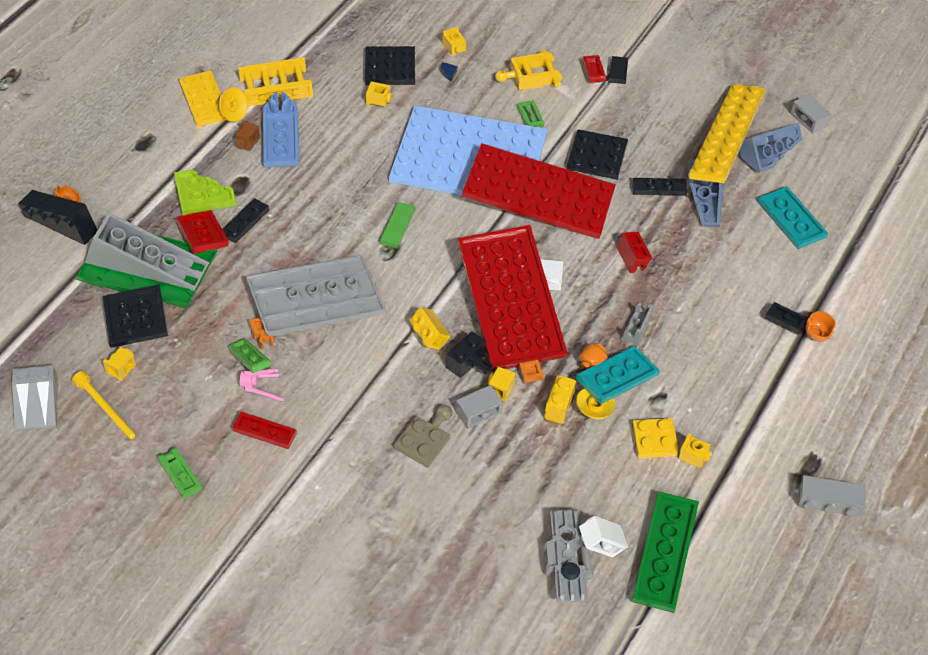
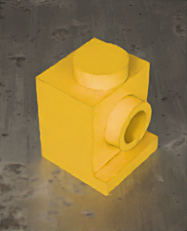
(454, 41)
(378, 94)
(120, 363)
(695, 451)

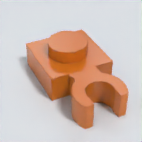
(259, 332)

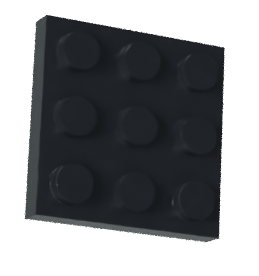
(390, 65)
(597, 154)
(135, 316)

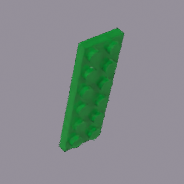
(665, 552)

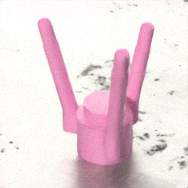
(250, 379)

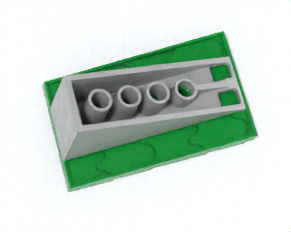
(133, 258)

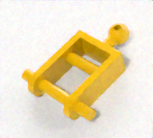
(527, 63)

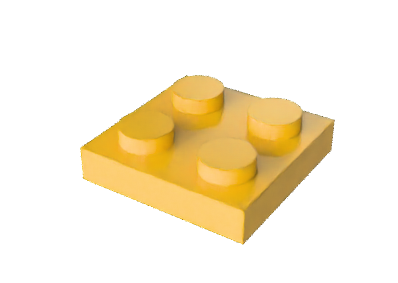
(655, 438)

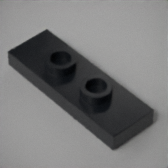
(659, 186)

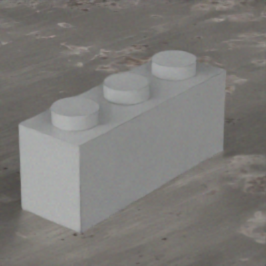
(832, 496)

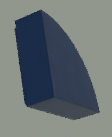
(448, 70)

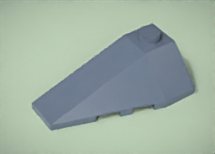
(768, 147)
(708, 199)

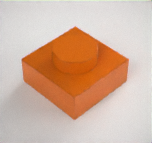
(531, 371)

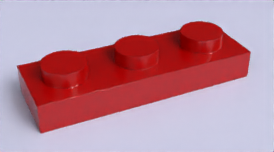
(264, 430)

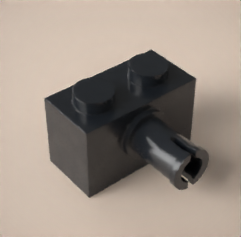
(467, 354)

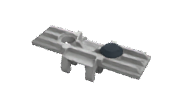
(560, 553)

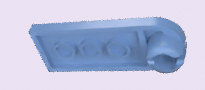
(280, 132)

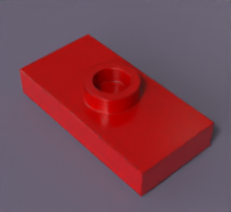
(594, 68)

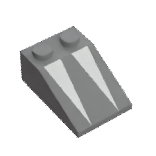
(35, 398)

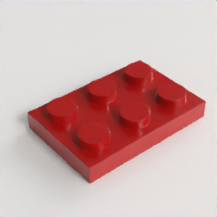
(202, 231)

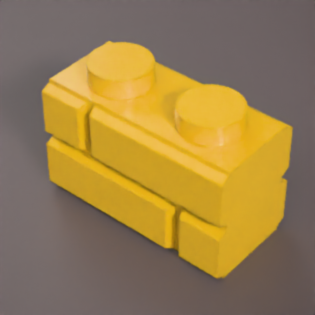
(560, 399)

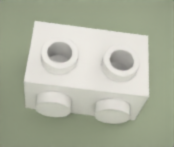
(603, 536)

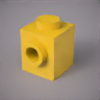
(502, 382)

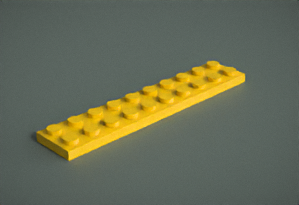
(727, 134)

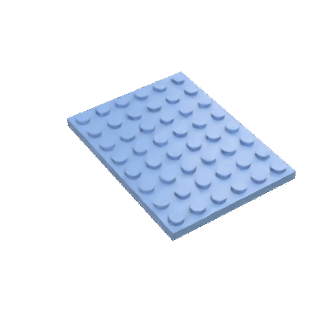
(444, 144)

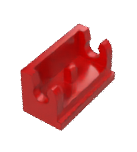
(633, 251)

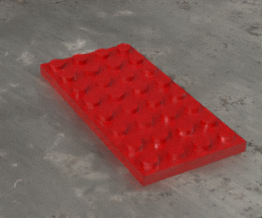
(539, 190)
(512, 297)

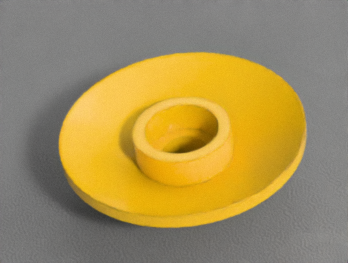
(233, 104)
(592, 408)

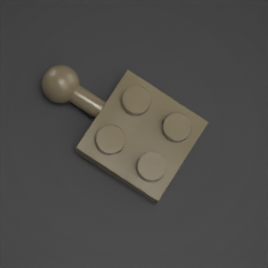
(424, 440)

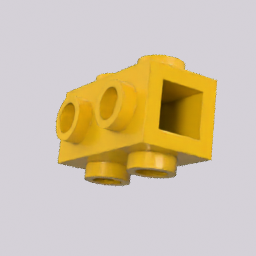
(429, 328)

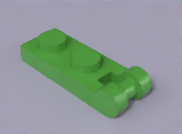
(179, 473)

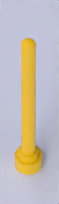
(83, 381)

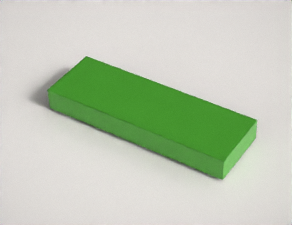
(397, 225)
(249, 355)

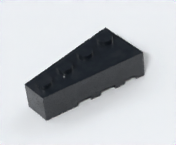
(59, 215)

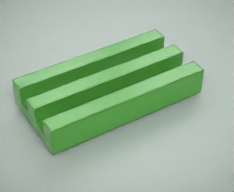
(539, 122)

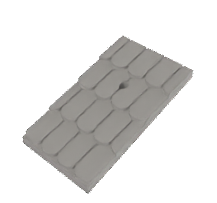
(315, 295)

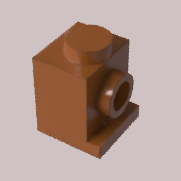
(247, 136)

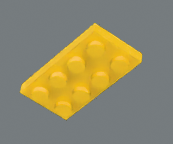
(202, 97)

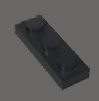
(245, 220)

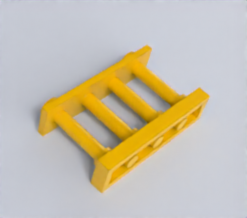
(262, 95)

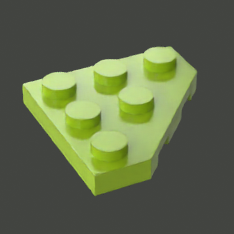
(202, 193)

